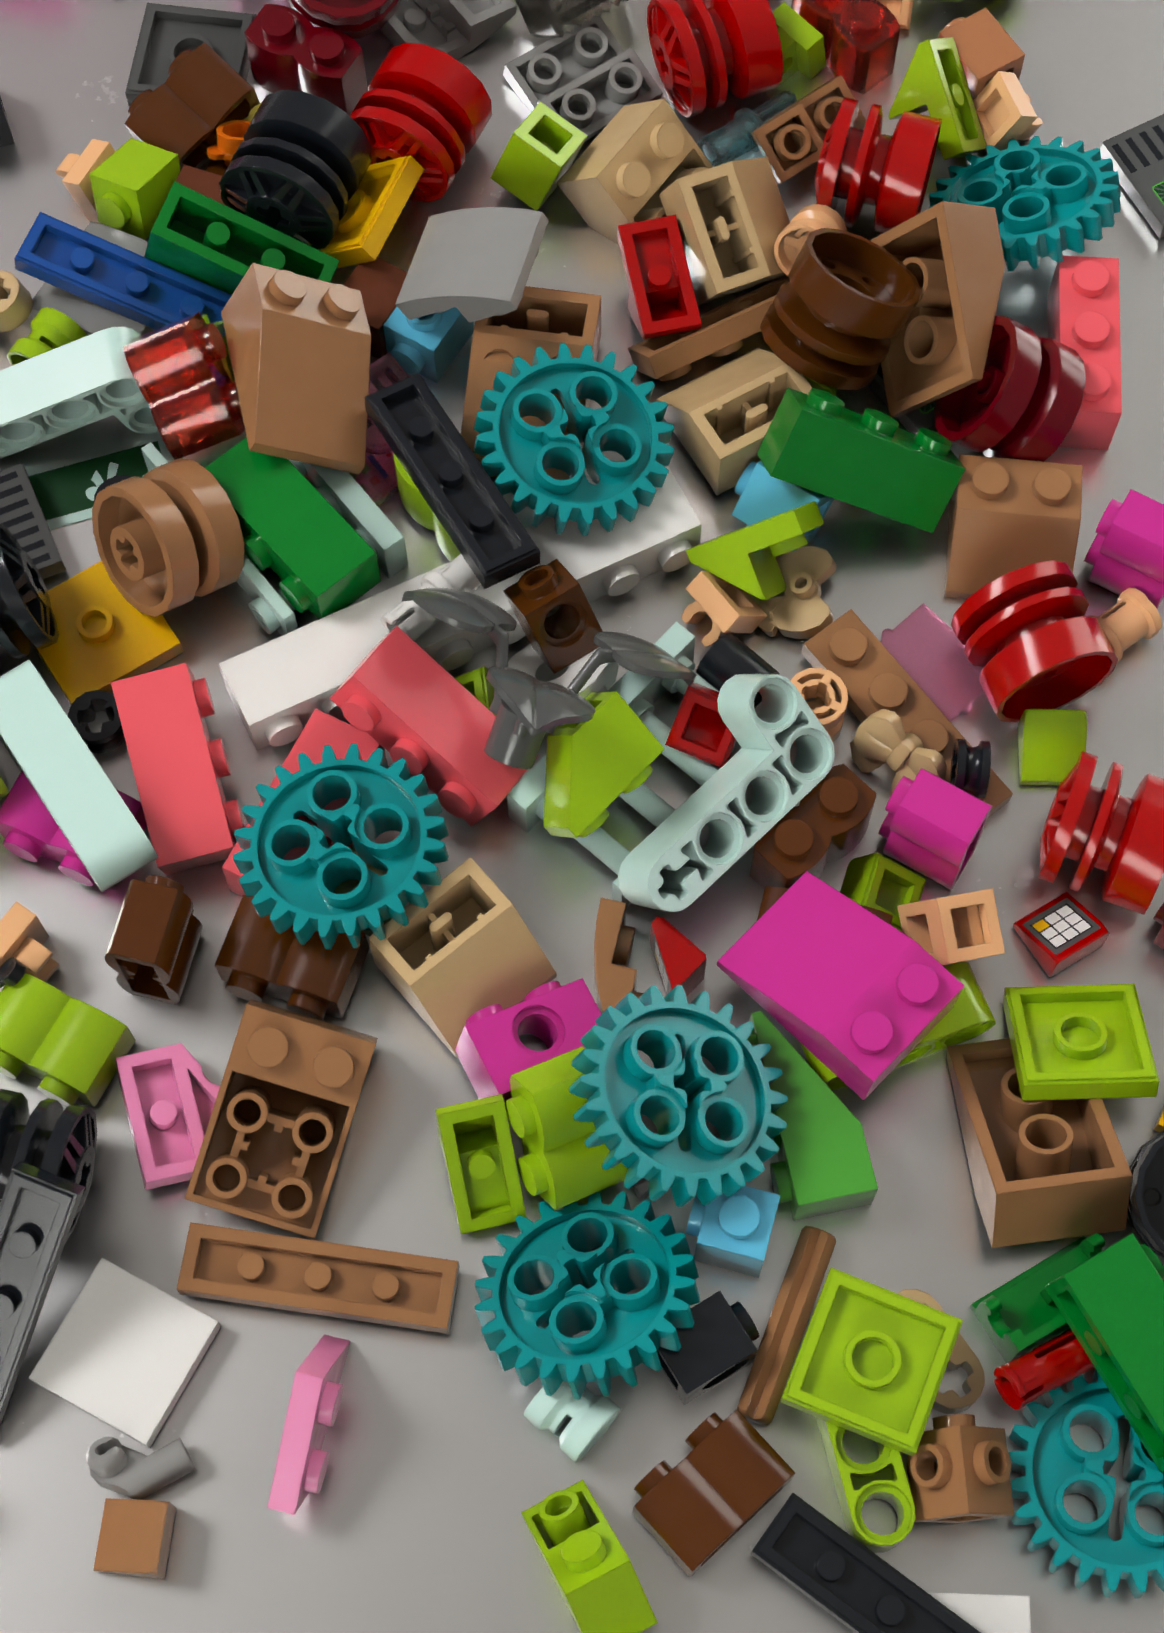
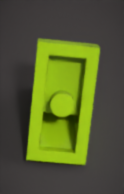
(940, 86)
(749, 553)
(480, 1163)

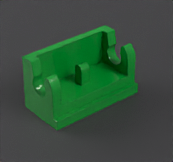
(1022, 1311)

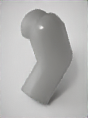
(133, 1472)

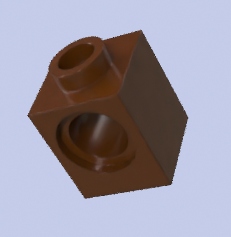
(567, 632)

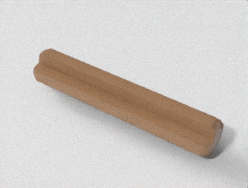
(786, 1325)

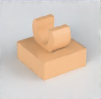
(1005, 111)
(76, 171)
(727, 606)
(23, 939)

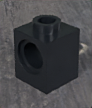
(711, 1349)

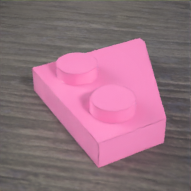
(166, 1111)
(310, 1411)

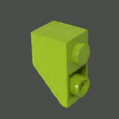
(594, 764)
(588, 1563)

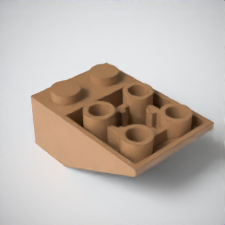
(542, 321)
(281, 1118)

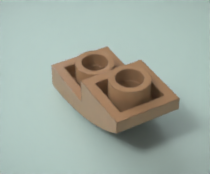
(797, 133)
(612, 947)

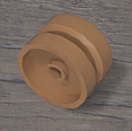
(168, 536)

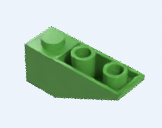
(823, 1147)

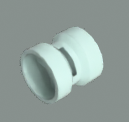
(574, 1421)

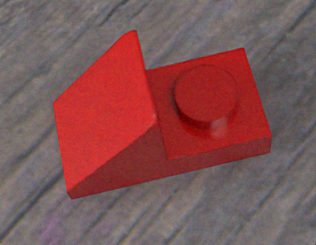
(658, 277)

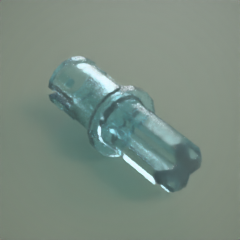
(735, 137)

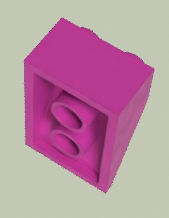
(841, 981)

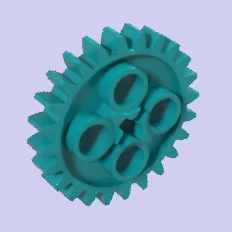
(1041, 194)
(622, 425)
(303, 888)
(678, 1095)
(587, 1294)
(1057, 1466)

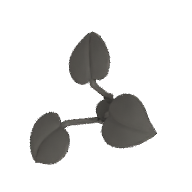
(521, 702)

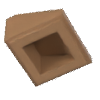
(135, 1537)

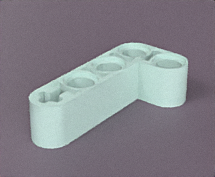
(71, 390)
(69, 779)
(669, 864)

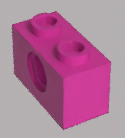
(491, 1041)

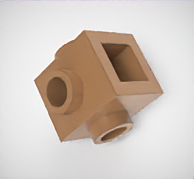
(960, 1472)

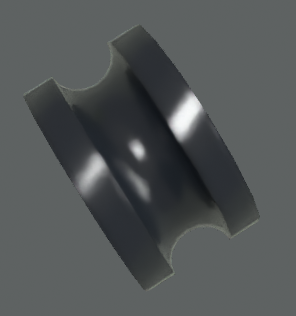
(84, 711)
(971, 767)

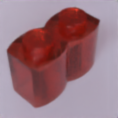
(857, 38)
(186, 384)

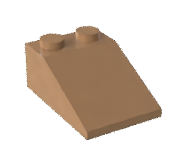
(960, 271)
(300, 367)
(1035, 1164)

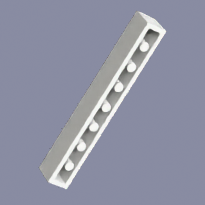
(300, 671)

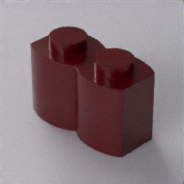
(297, 56)

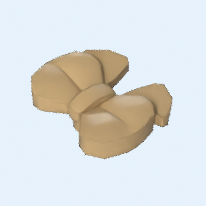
(801, 610)
(883, 740)

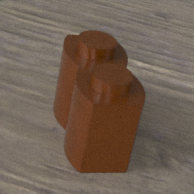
(191, 105)
(816, 832)
(154, 939)
(275, 965)
(711, 1490)

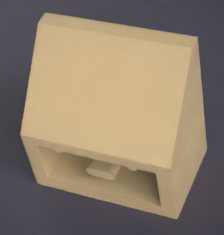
(630, 166)
(728, 226)
(729, 412)
(461, 953)

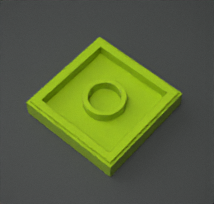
(1079, 1042)
(872, 1361)

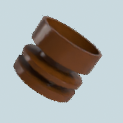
(840, 309)

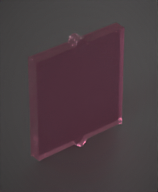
(935, 661)

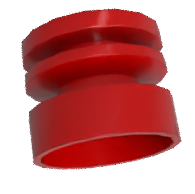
(714, 47)
(426, 109)
(876, 166)
(1033, 640)
(1106, 833)

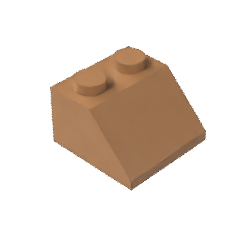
(1009, 518)

